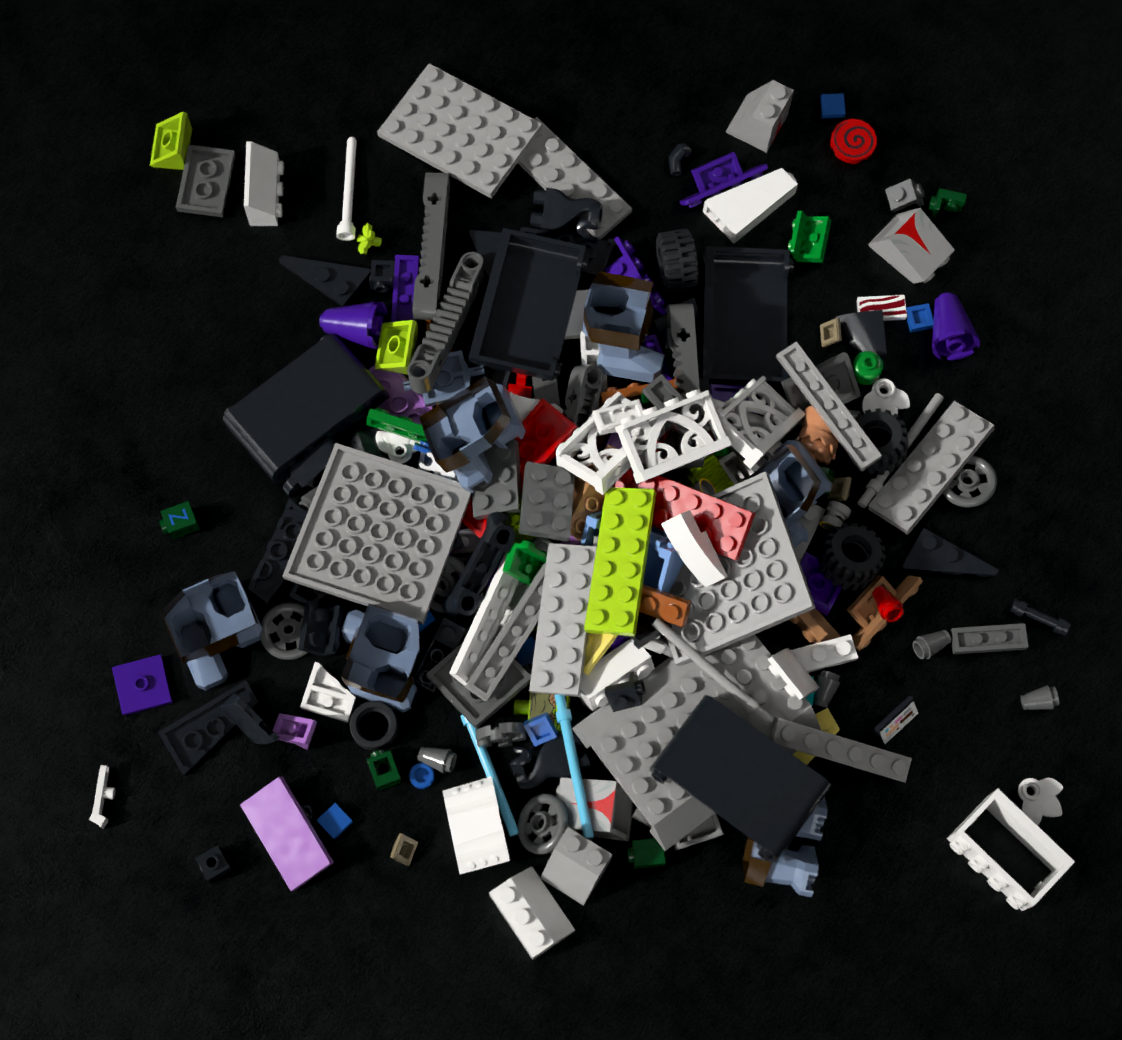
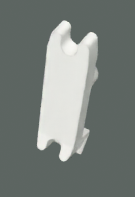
(102, 792)

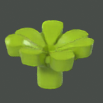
(367, 239)

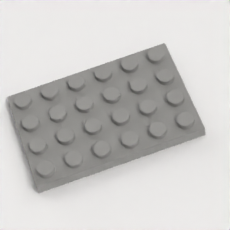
(460, 130)

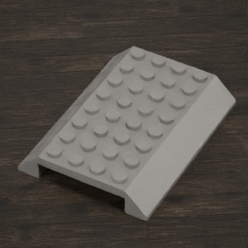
(636, 736)

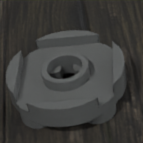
(503, 734)

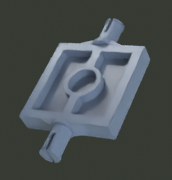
(452, 379)

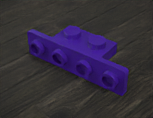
(718, 175)
(633, 267)

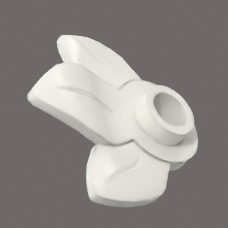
(892, 401)
(390, 443)
(1044, 798)

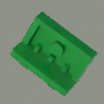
(809, 237)
(524, 561)

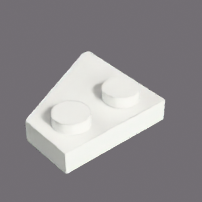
(327, 696)

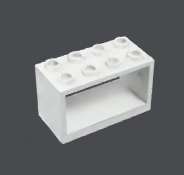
(1028, 834)

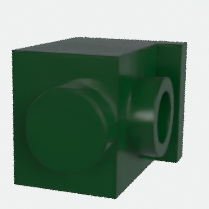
(379, 759)

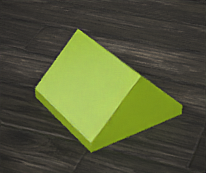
(171, 142)
(396, 346)

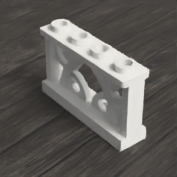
(778, 409)
(704, 443)
(607, 470)

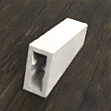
(750, 203)

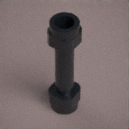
(1059, 625)

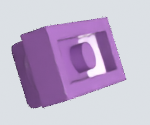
(295, 729)

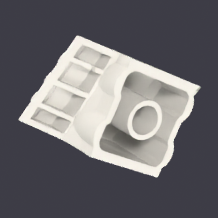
(475, 825)

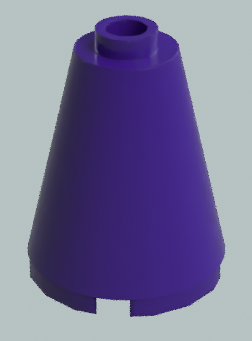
(356, 322)
(952, 329)

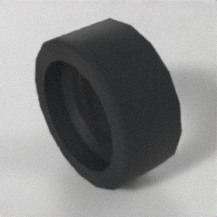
(371, 707)

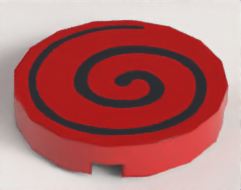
(853, 141)

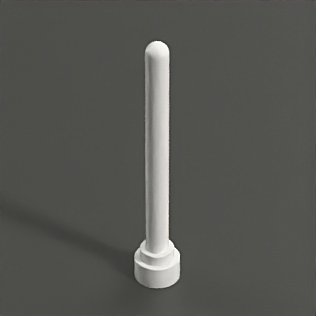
(345, 229)

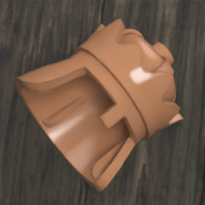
(817, 437)

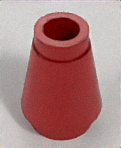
(888, 606)

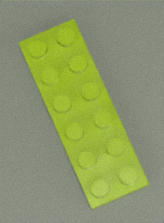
(620, 561)

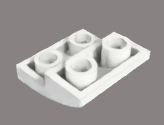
(788, 667)

